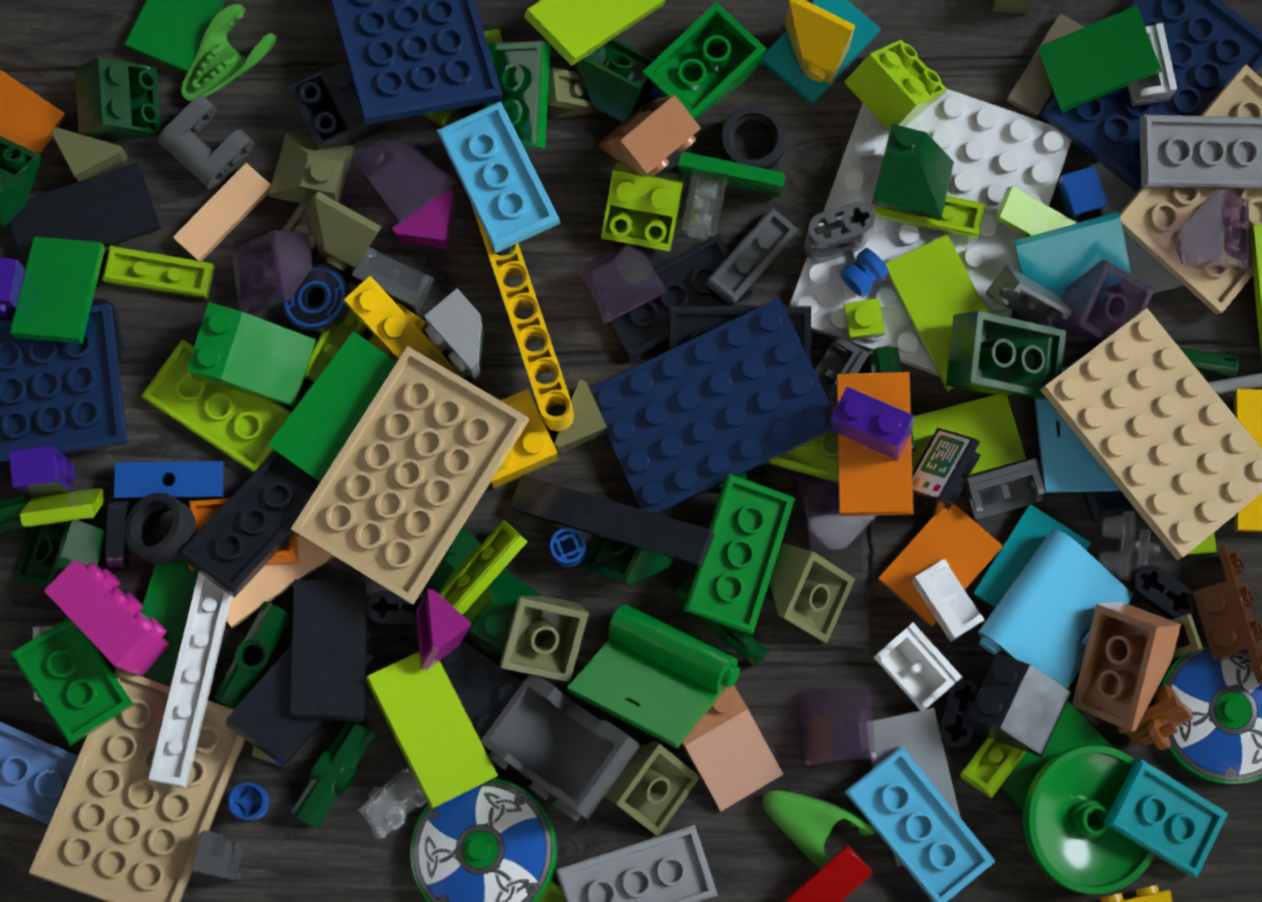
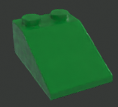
(707, 61)
(250, 355)

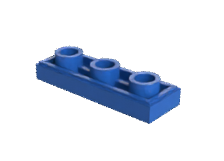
(192, 479)

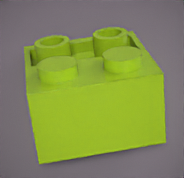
(895, 84)
(642, 207)

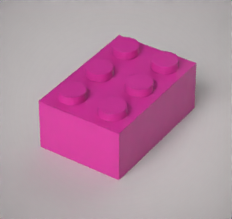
(109, 616)

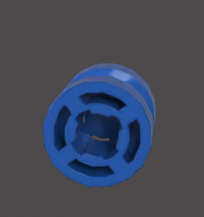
(864, 272)
(567, 553)
(243, 799)

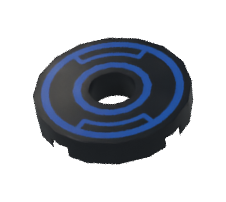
(332, 309)

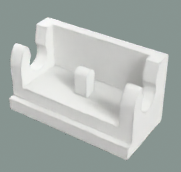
(1161, 85)
(947, 600)
(917, 667)

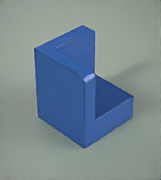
(1081, 192)

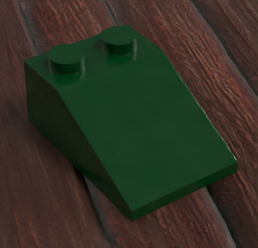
(1003, 355)

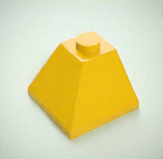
(817, 39)

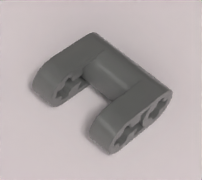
(205, 164)
(850, 232)

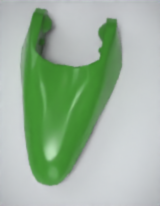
(217, 60)
(810, 821)

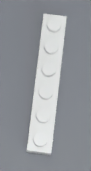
(191, 684)

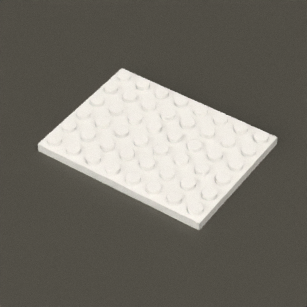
(989, 153)

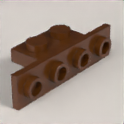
(1228, 615)

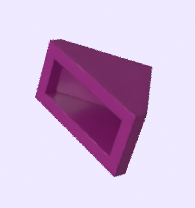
(430, 224)
(439, 628)

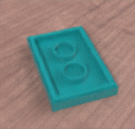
(783, 62)
(1068, 252)
(1017, 552)
(1166, 818)

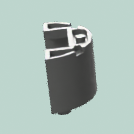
(559, 747)

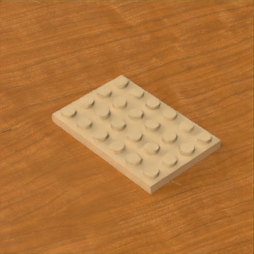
(1158, 214)
(1160, 433)
(410, 474)
(118, 829)

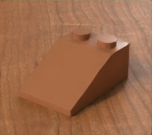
(651, 135)
(1124, 663)
(730, 751)

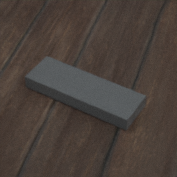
(752, 256)

